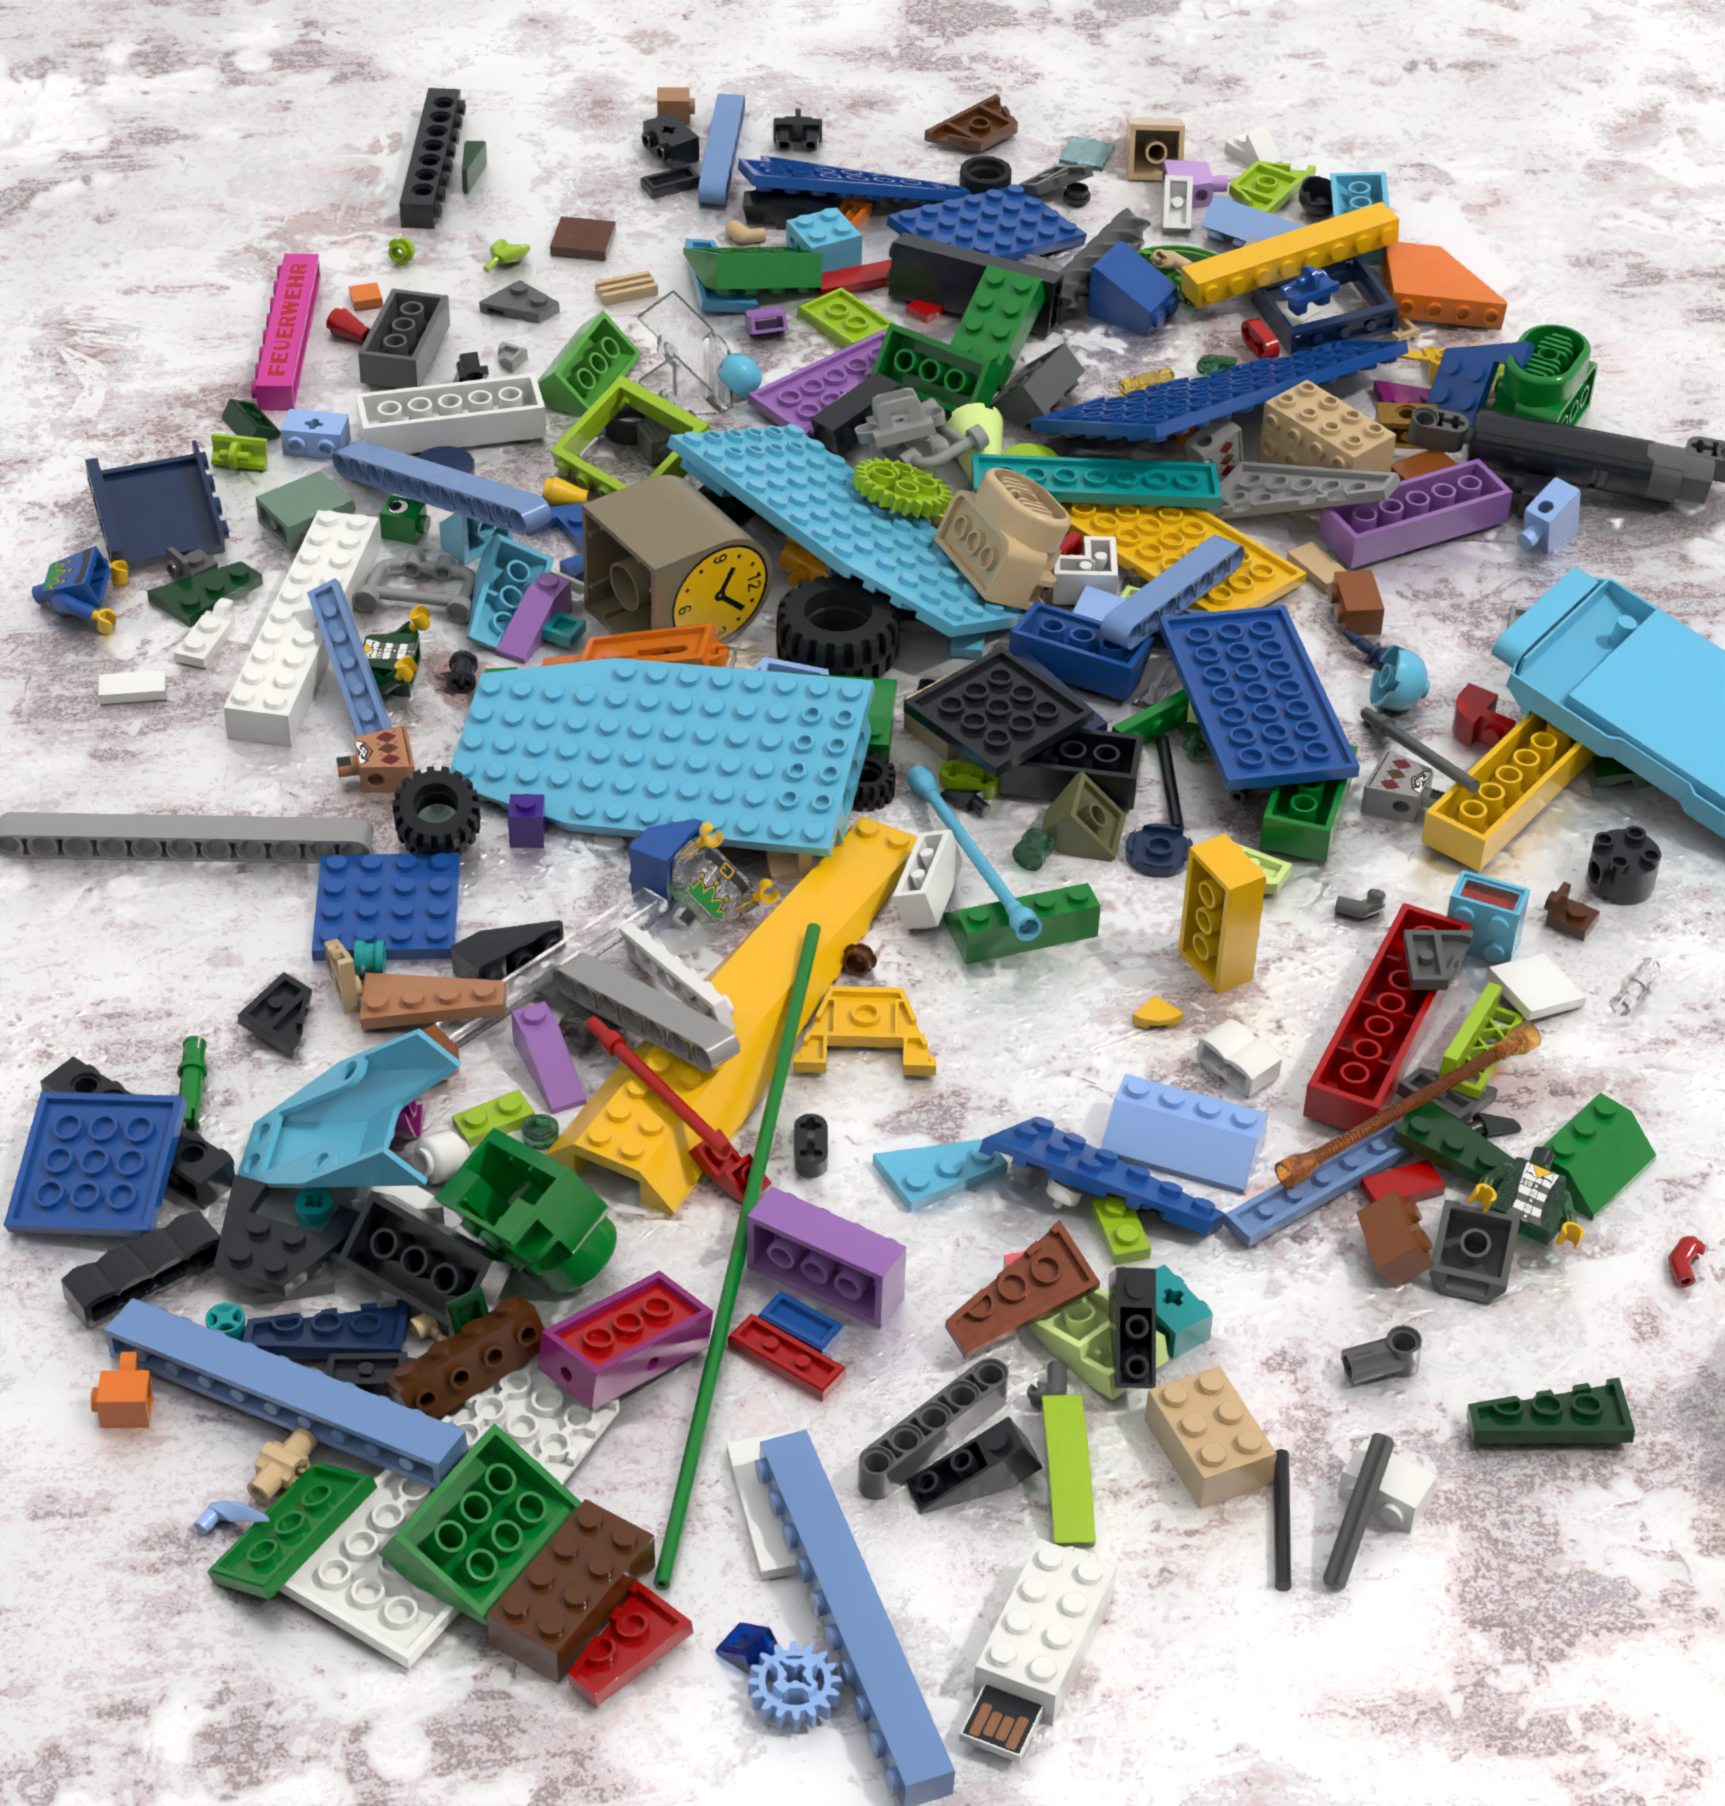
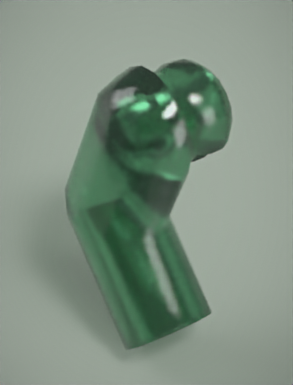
(1214, 363)
(1196, 740)

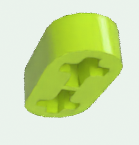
(965, 775)

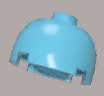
(1400, 681)

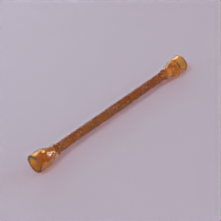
(1299, 1167)

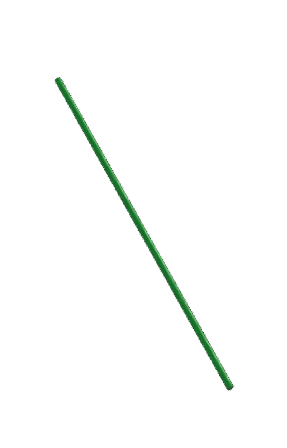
(735, 1265)

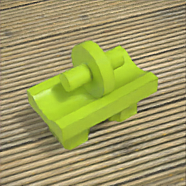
(239, 451)

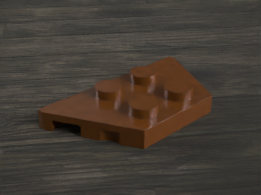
(975, 127)

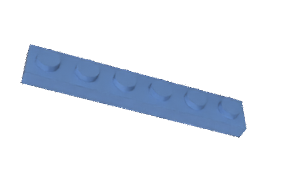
(348, 658)
(1282, 1206)

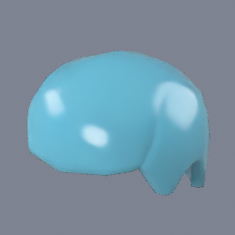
(740, 374)

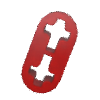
(1260, 339)

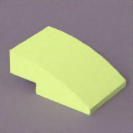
(1083, 1341)

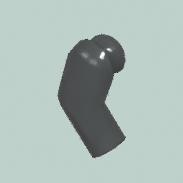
(1363, 908)

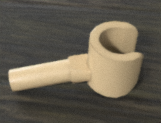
(426, 1326)

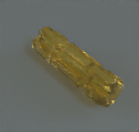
(1142, 380)

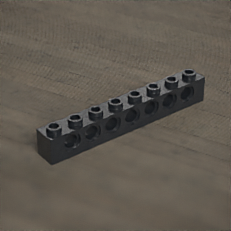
(432, 158)

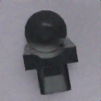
(797, 129)
(469, 368)

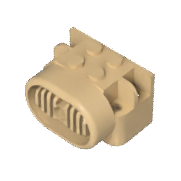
(1005, 537)

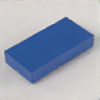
(802, 1322)

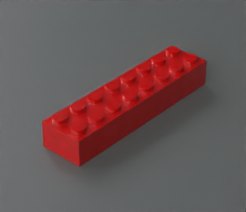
(1377, 1031)

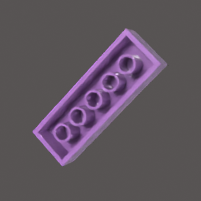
(1417, 514)

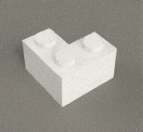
(1094, 568)

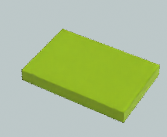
(843, 317)

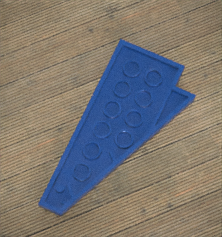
(820, 179)

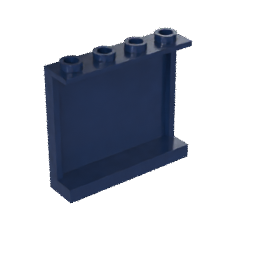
(157, 508)

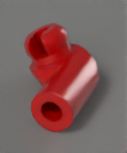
(1680, 1259)

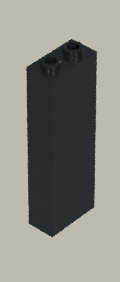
(950, 275)

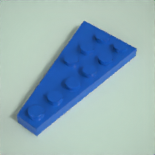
(1099, 1171)

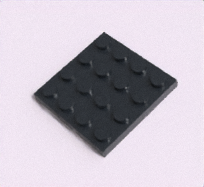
(998, 711)

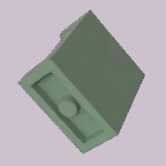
(294, 505)

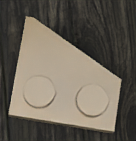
(342, 973)

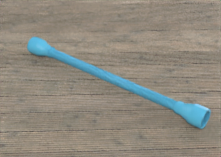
(1021, 919)

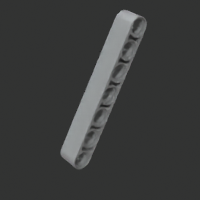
(646, 1012)

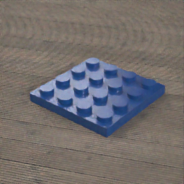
(391, 899)
(96, 1164)

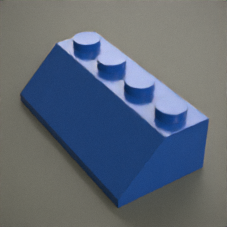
(1076, 653)

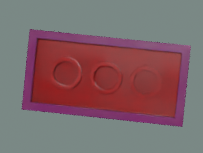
(625, 1340)

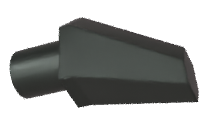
(1493, 1125)

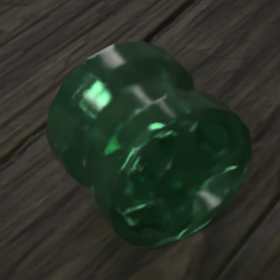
(1033, 849)

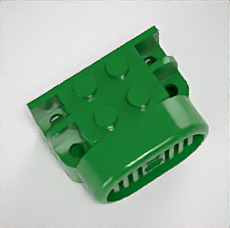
(1555, 381)
(532, 1213)

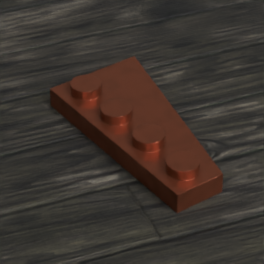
(1034, 1286)

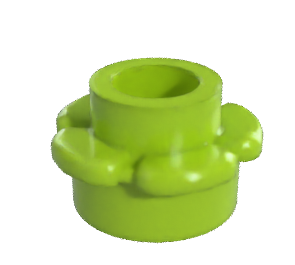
(405, 246)

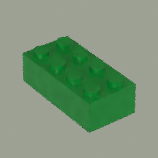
(1000, 317)
(936, 369)
(1304, 817)

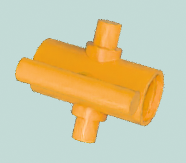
(800, 564)

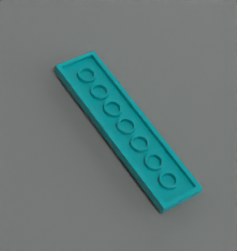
(1112, 479)

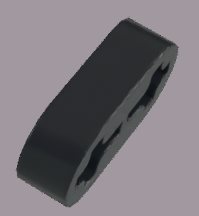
(806, 1145)

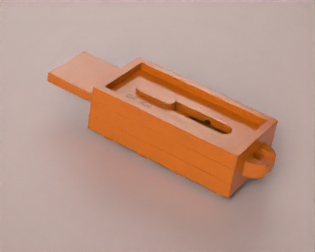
(681, 644)

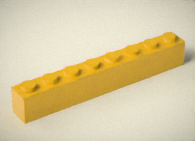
(1287, 253)

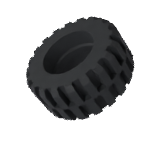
(838, 627)

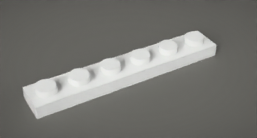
(676, 976)

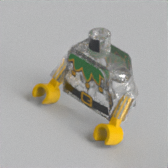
(711, 885)

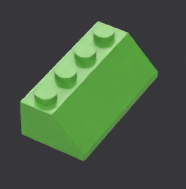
(587, 366)

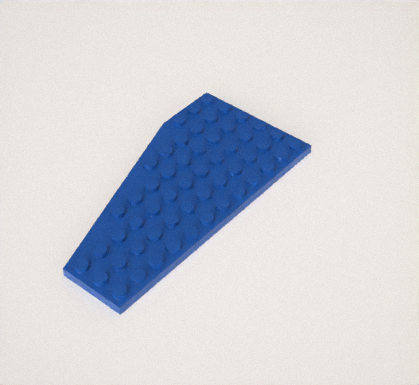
(1186, 403)

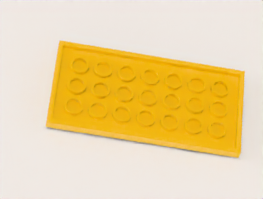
(1165, 535)

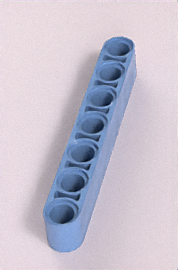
(721, 149)
(1171, 591)

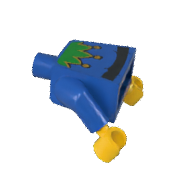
(79, 585)

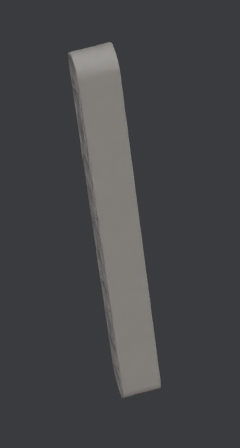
(181, 837)

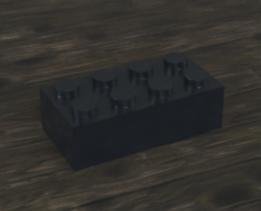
(1104, 756)
(420, 1257)

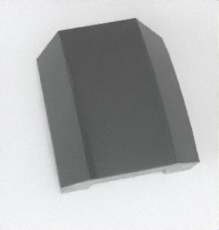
(1473, 1251)

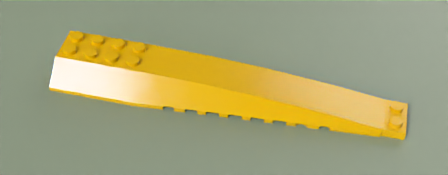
(634, 1129)

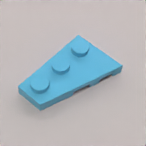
(937, 1171)

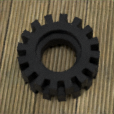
(881, 785)

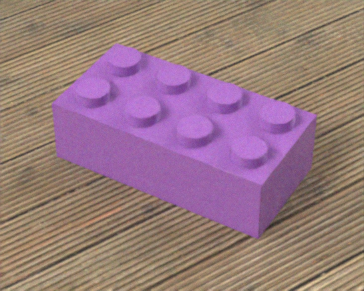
(826, 1256)

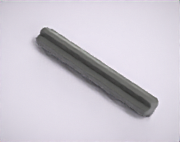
(1358, 1511)

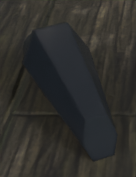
(967, 800)

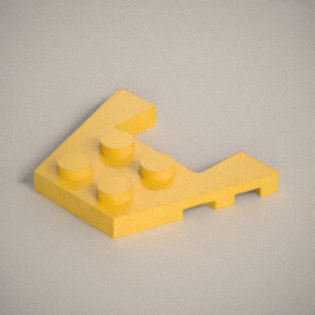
(865, 1019)

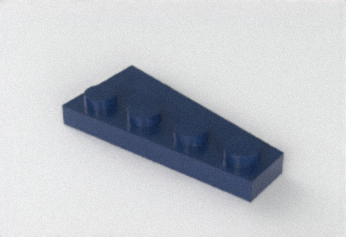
(332, 1332)

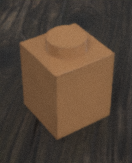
(675, 101)

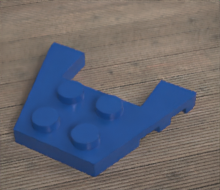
(1468, 375)
(569, 521)

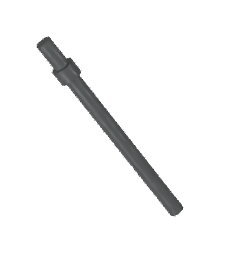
(1386, 727)

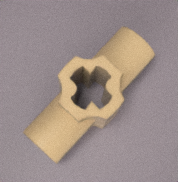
(281, 1464)

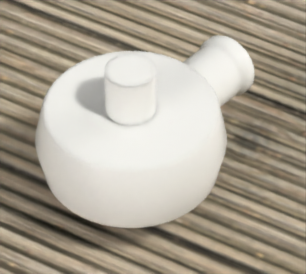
(1063, 1193)

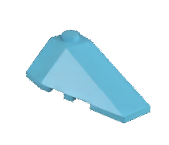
(499, 586)

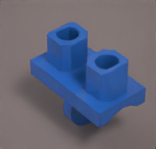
(1310, 287)

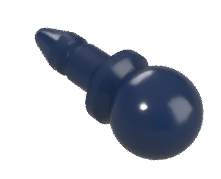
(1374, 652)

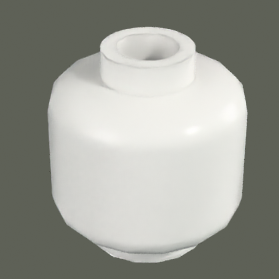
(439, 1156)

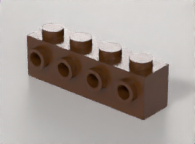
(469, 1359)

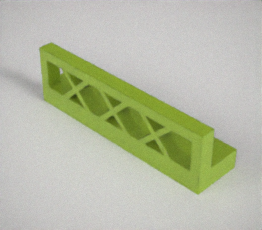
(1469, 1039)

